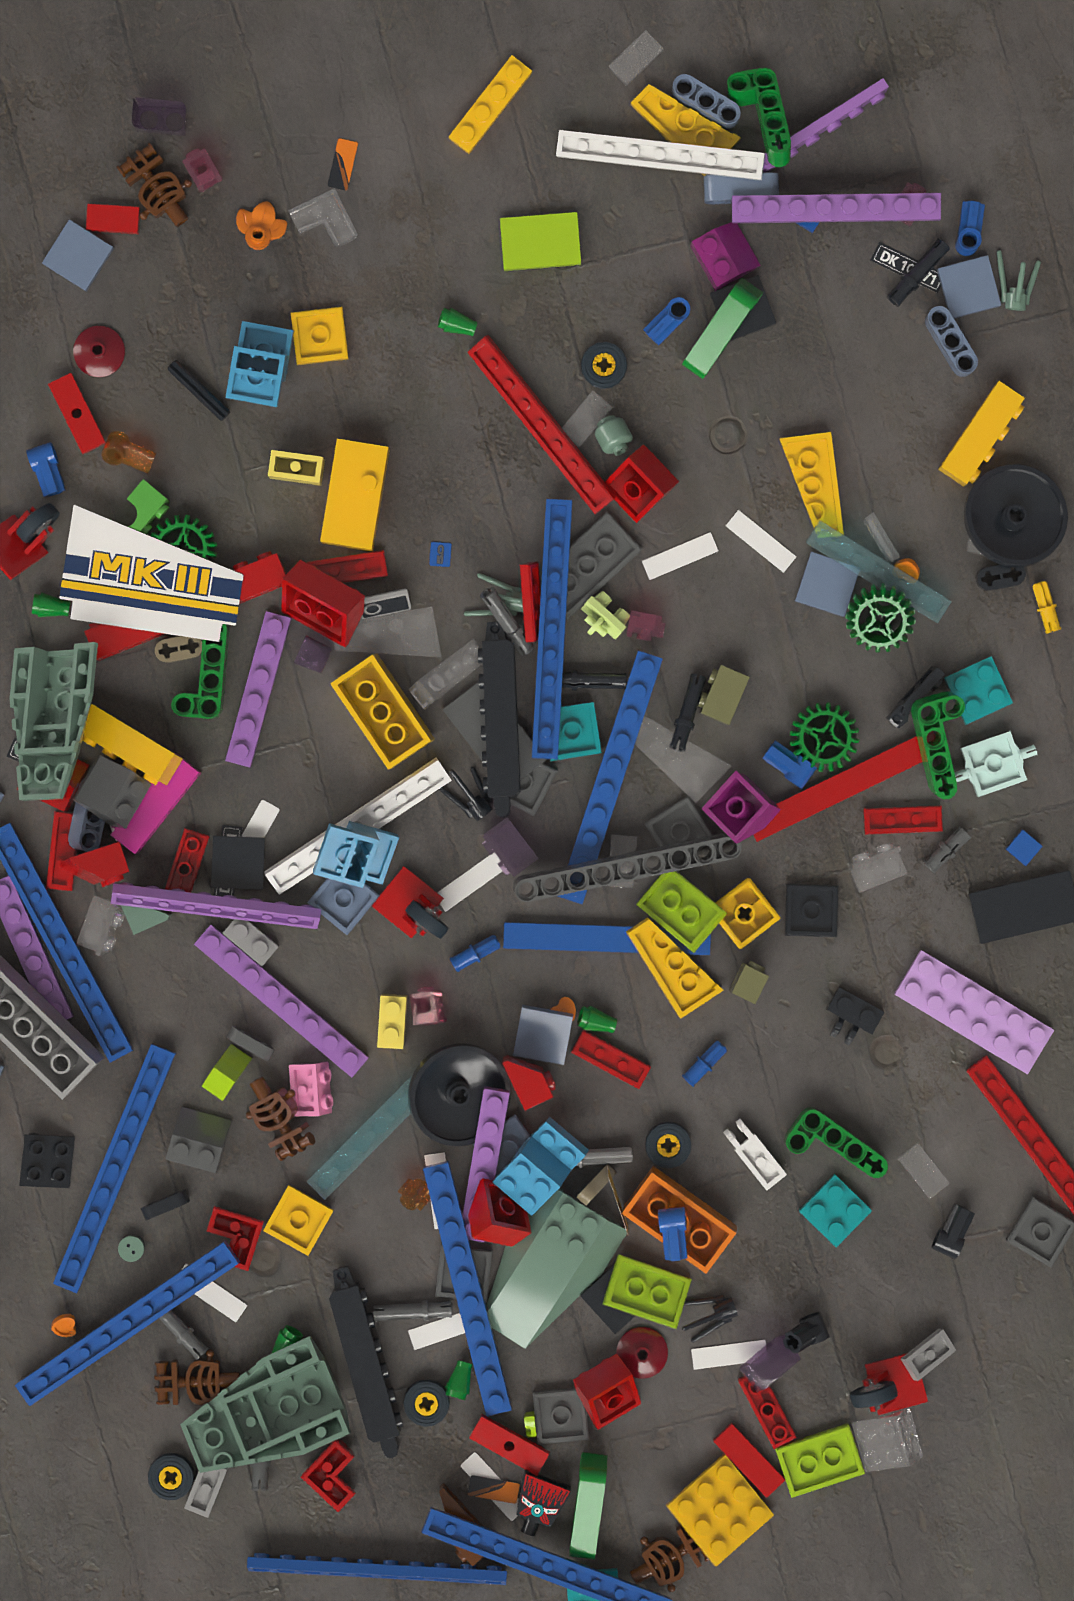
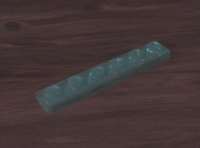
(877, 570)
(361, 1143)

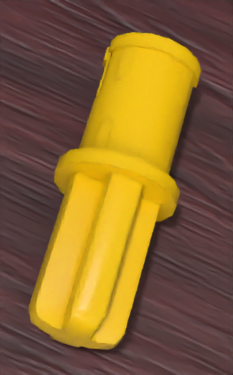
(1046, 607)

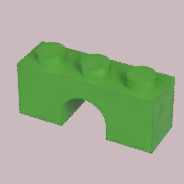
(149, 506)

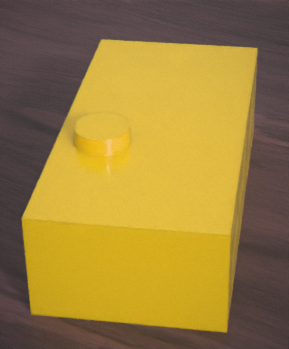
(355, 495)
(382, 711)

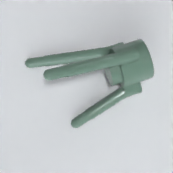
(1017, 297)
(512, 599)

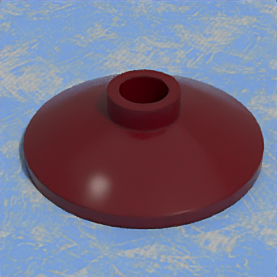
(112, 351)
(643, 1339)

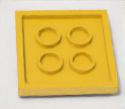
(719, 1510)

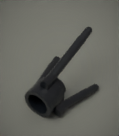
(478, 806)
(723, 1312)

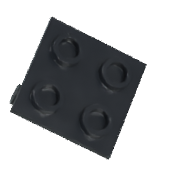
(46, 1161)

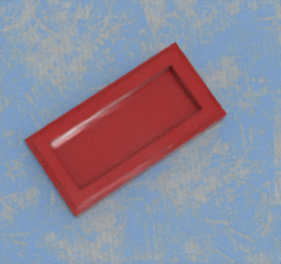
(112, 219)

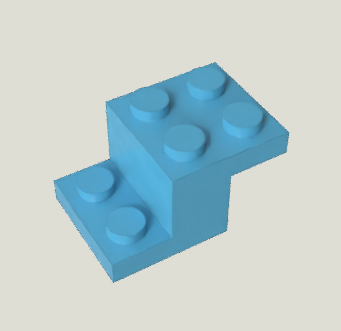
(259, 364)
(355, 854)
(540, 1166)

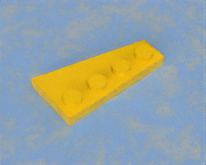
(680, 123)
(815, 475)
(676, 974)

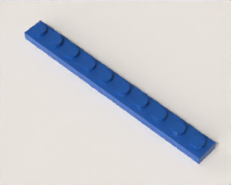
(552, 629)
(614, 765)
(62, 945)
(114, 1168)
(467, 1288)
(127, 1323)
(533, 1559)
(387, 1570)

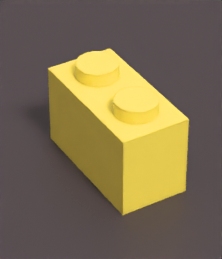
(296, 467)
(392, 1021)

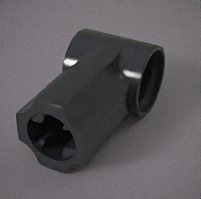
(951, 1238)
(807, 1333)

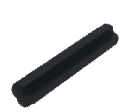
(198, 390)

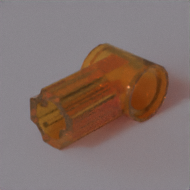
(120, 450)

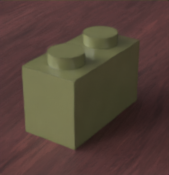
(723, 695)
(749, 981)

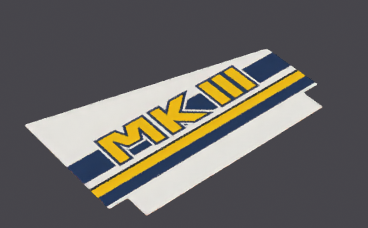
(143, 582)

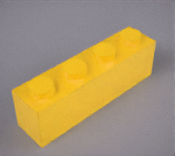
(981, 434)
(130, 745)

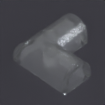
(325, 210)

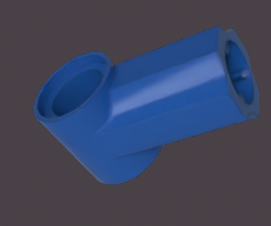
(970, 226)
(666, 322)
(44, 462)
(789, 764)
(673, 1226)

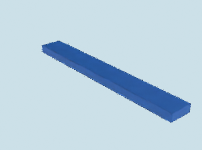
(580, 938)

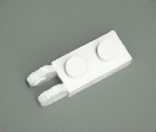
(756, 1157)

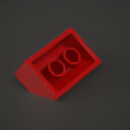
(322, 602)
(100, 865)
(529, 1081)

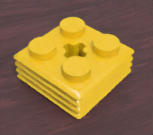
(761, 914)

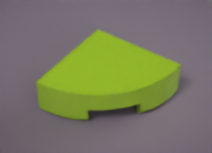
(530, 1425)

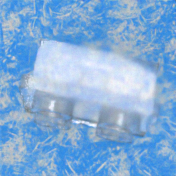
(877, 868)
(100, 926)
(888, 1441)

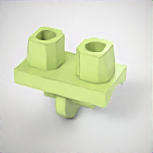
(601, 619)

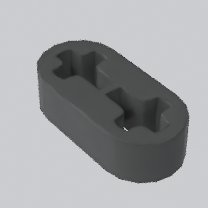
(250, 1043)

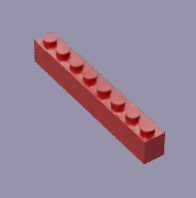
(258, 579)

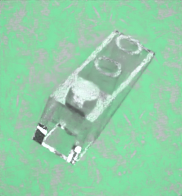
(446, 675)

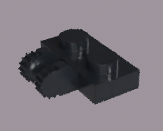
(855, 1011)

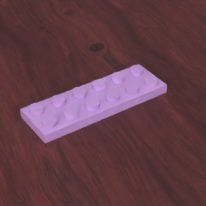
(974, 1012)

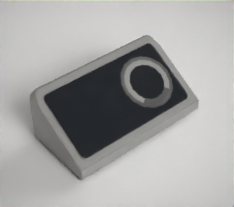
(386, 603)

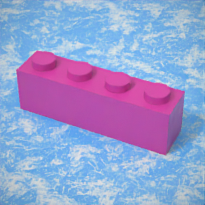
(156, 807)

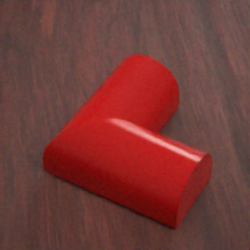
(242, 1231)
(324, 1478)

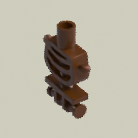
(168, 201)
(290, 1138)
(220, 1380)
(650, 1568)

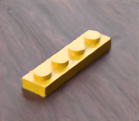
(490, 104)

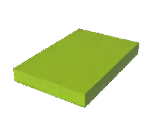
(540, 241)
(681, 909)
(647, 1291)
(819, 1460)

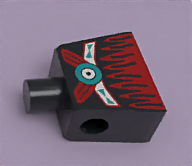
(540, 1501)

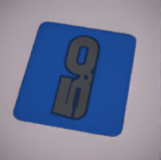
(440, 554)

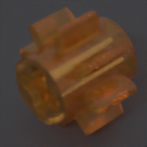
(414, 1194)

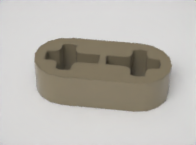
(180, 654)
(595, 1185)

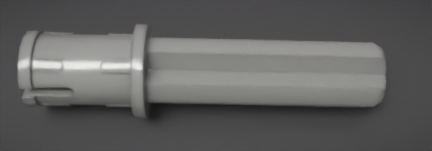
(607, 1156)

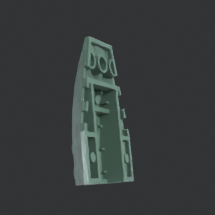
(51, 711)
(550, 1267)
(270, 1412)

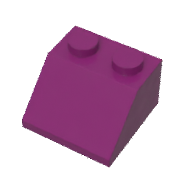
(724, 255)
(740, 807)

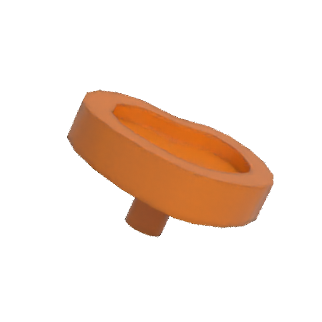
(909, 566)
(565, 1005)
(64, 1325)

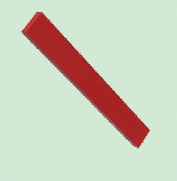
(541, 424)
(844, 785)
(1024, 1128)

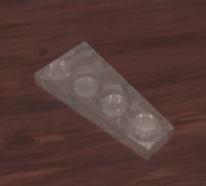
(396, 634)
(690, 770)

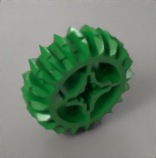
(184, 535)
(863, 630)
(833, 716)

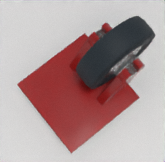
(23, 539)
(411, 905)
(888, 1387)

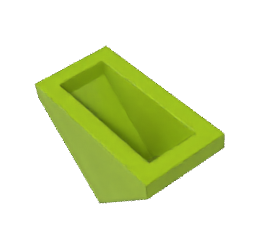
(226, 1072)

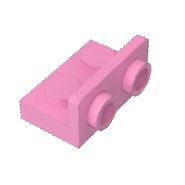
(311, 1088)

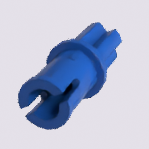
(475, 953)
(705, 1063)

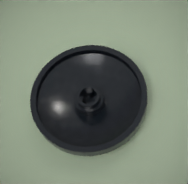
(1015, 515)
(449, 1091)

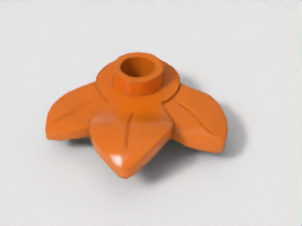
(262, 222)

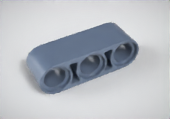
(700, 90)
(722, 188)
(950, 327)
(81, 825)

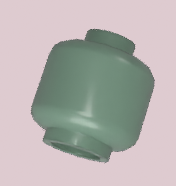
(613, 435)

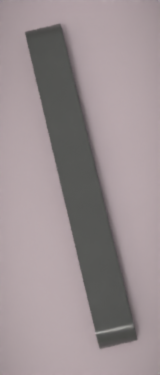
(614, 865)

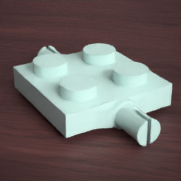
(994, 763)

